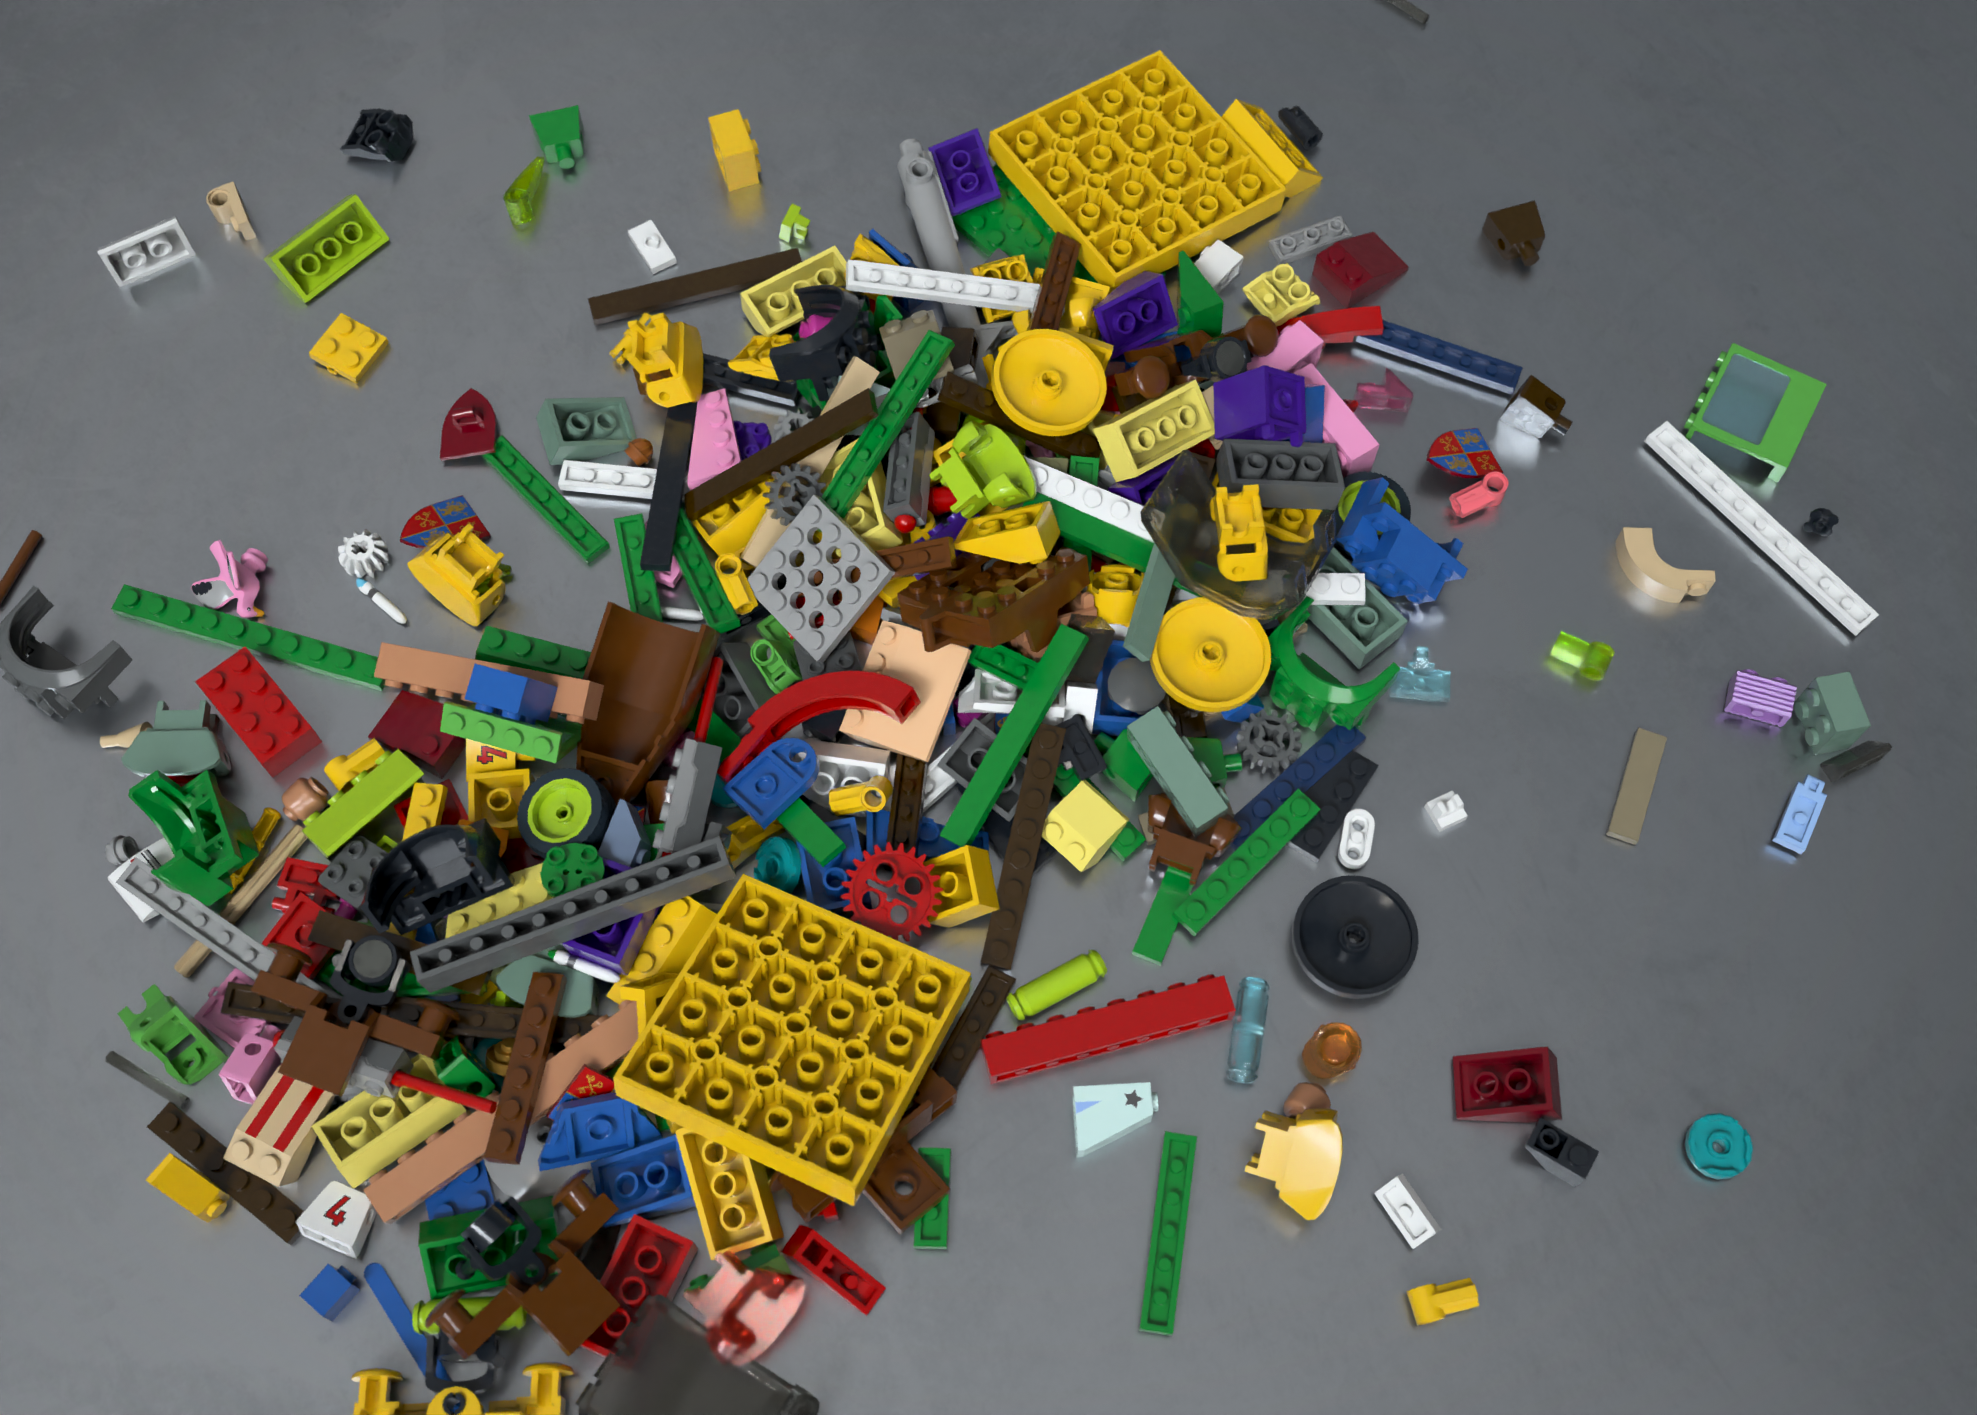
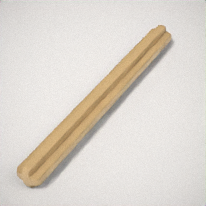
(246, 895)

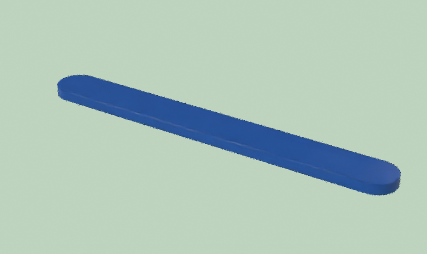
(401, 1318)

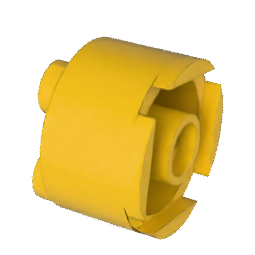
(1115, 592)

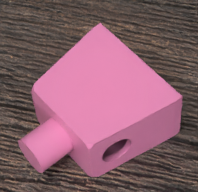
(251, 1065)

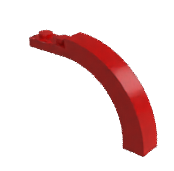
(817, 696)

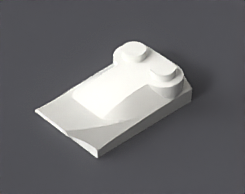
(993, 695)

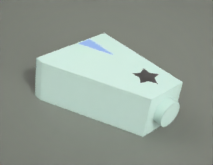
(1110, 1112)

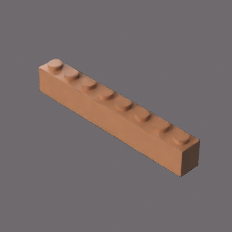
(451, 676)

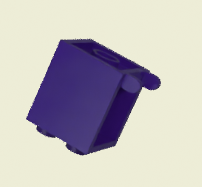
(1261, 406)

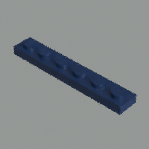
(1445, 357)
(1301, 775)

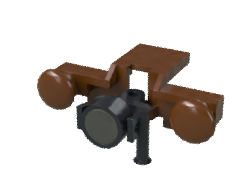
(1211, 358)
(566, 1308)

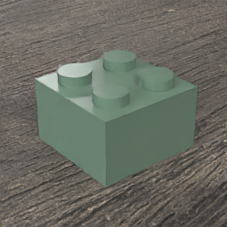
(1831, 713)

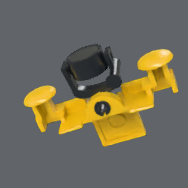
(543, 1399)

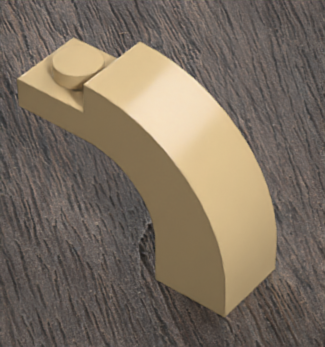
(1652, 574)

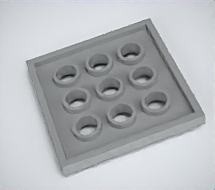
(818, 557)

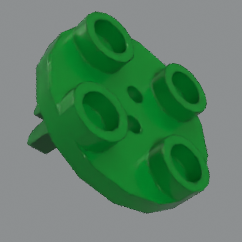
(571, 859)

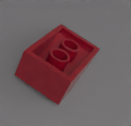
(1357, 267)
(414, 729)
(1507, 1086)

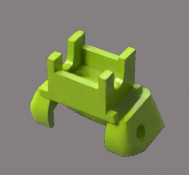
(989, 473)

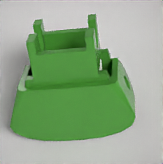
(163, 1027)

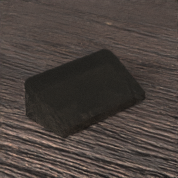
(1854, 759)
(598, 1250)

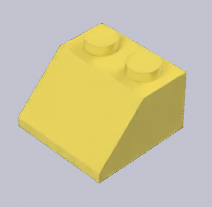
(1083, 826)

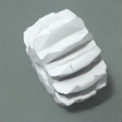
(363, 554)

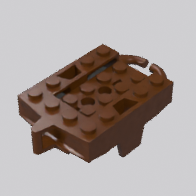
(993, 599)

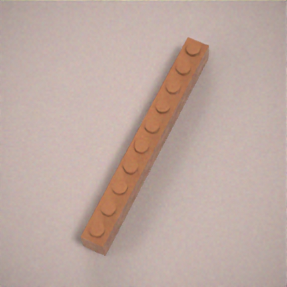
(465, 1144)

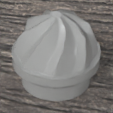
(121, 849)

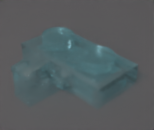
(1421, 680)

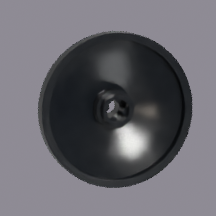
(1356, 910)

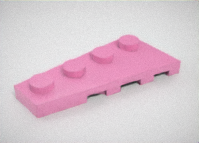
(714, 439)

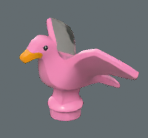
(234, 581)

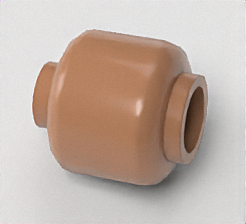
(304, 798)
(1305, 1097)

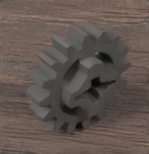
(789, 485)
(1268, 753)

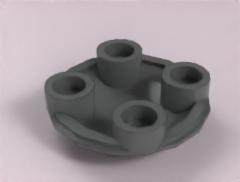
(1135, 686)

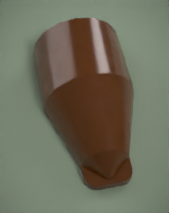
(647, 699)

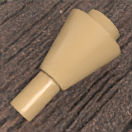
(124, 738)

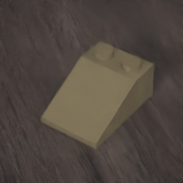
(904, 337)

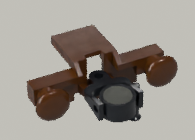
(328, 1053)

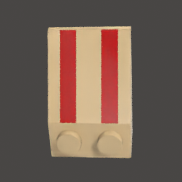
(278, 1130)

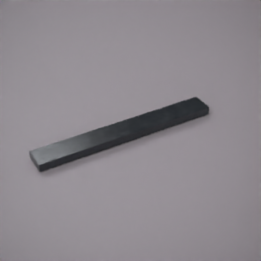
(669, 488)

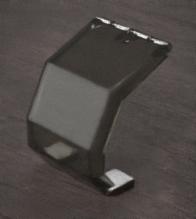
(1188, 540)
(670, 1370)

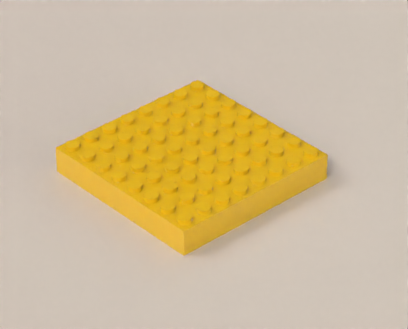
(1136, 170)
(794, 1038)

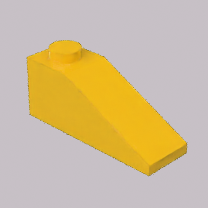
(189, 1188)

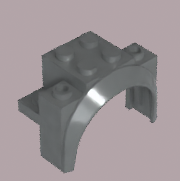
(46, 674)

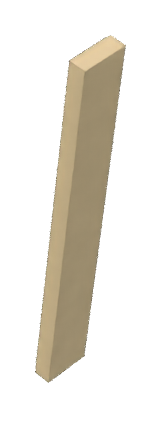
(854, 380)

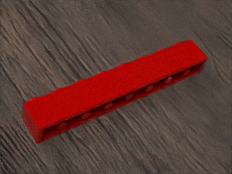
(1107, 1028)

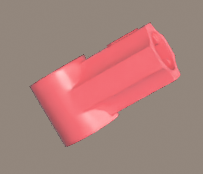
(1479, 495)

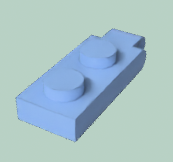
(1801, 814)

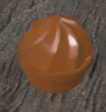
(639, 451)

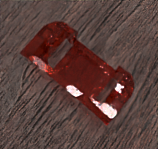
(745, 1308)

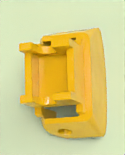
(1076, 318)
(670, 347)
(1240, 522)
(454, 569)
(1301, 1158)

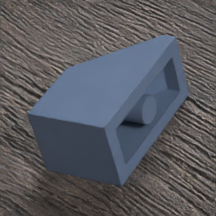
(626, 838)

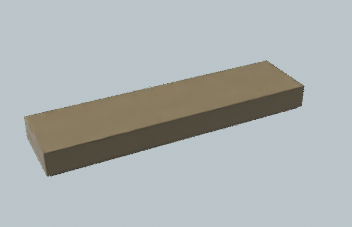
(1636, 786)

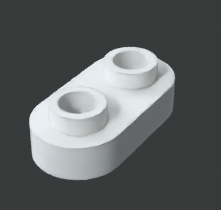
(1354, 840)

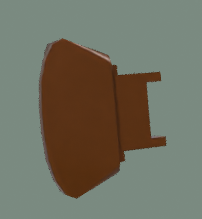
(1177, 844)

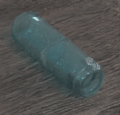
(1248, 1030)

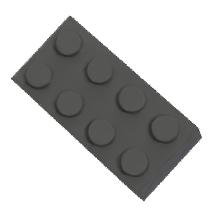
(1285, 474)

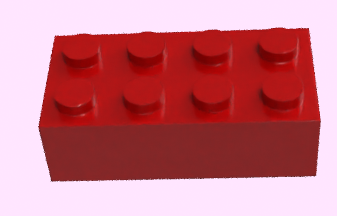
(259, 711)
(644, 1263)

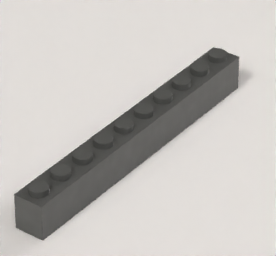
(572, 915)

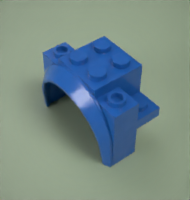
(1404, 557)

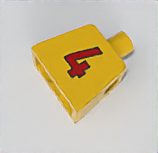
(487, 758)

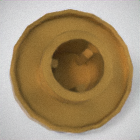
(499, 1056)

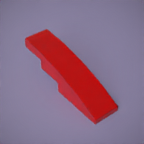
(1341, 324)

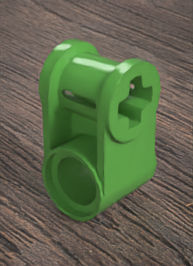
(780, 668)

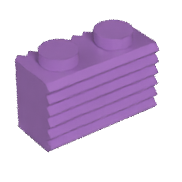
(1760, 697)

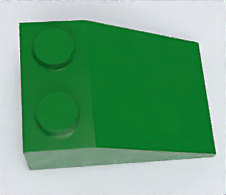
(1197, 301)

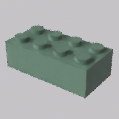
(1358, 629)
(1177, 771)

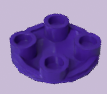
(751, 437)

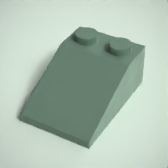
(584, 428)

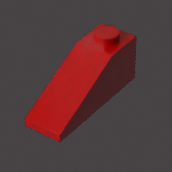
(833, 1268)

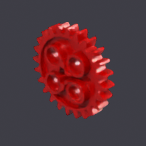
(903, 866)

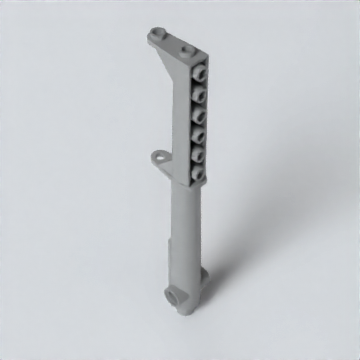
(940, 244)

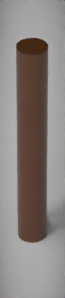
(18, 563)

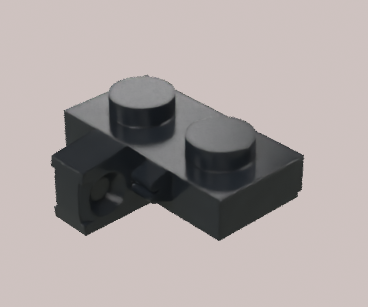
(1080, 750)

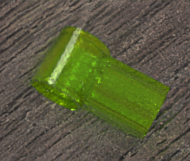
(1591, 658)

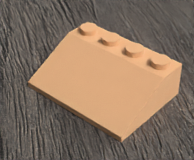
(933, 675)

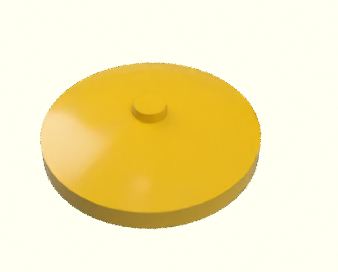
(1048, 382)
(1210, 656)

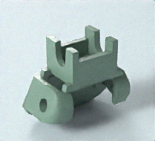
(179, 744)
(581, 989)

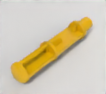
(260, 833)

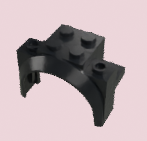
(830, 349)
(449, 872)

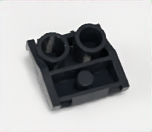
(380, 135)

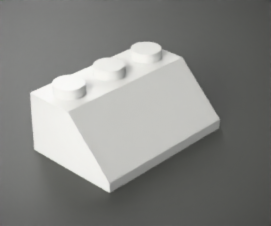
(146, 251)
(844, 766)

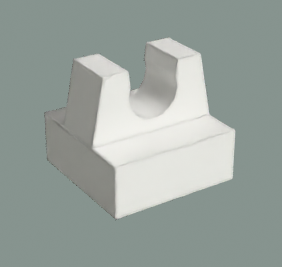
(1446, 810)

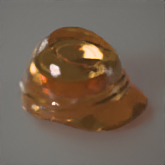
(1332, 1050)

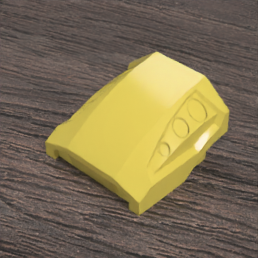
(1280, 294)

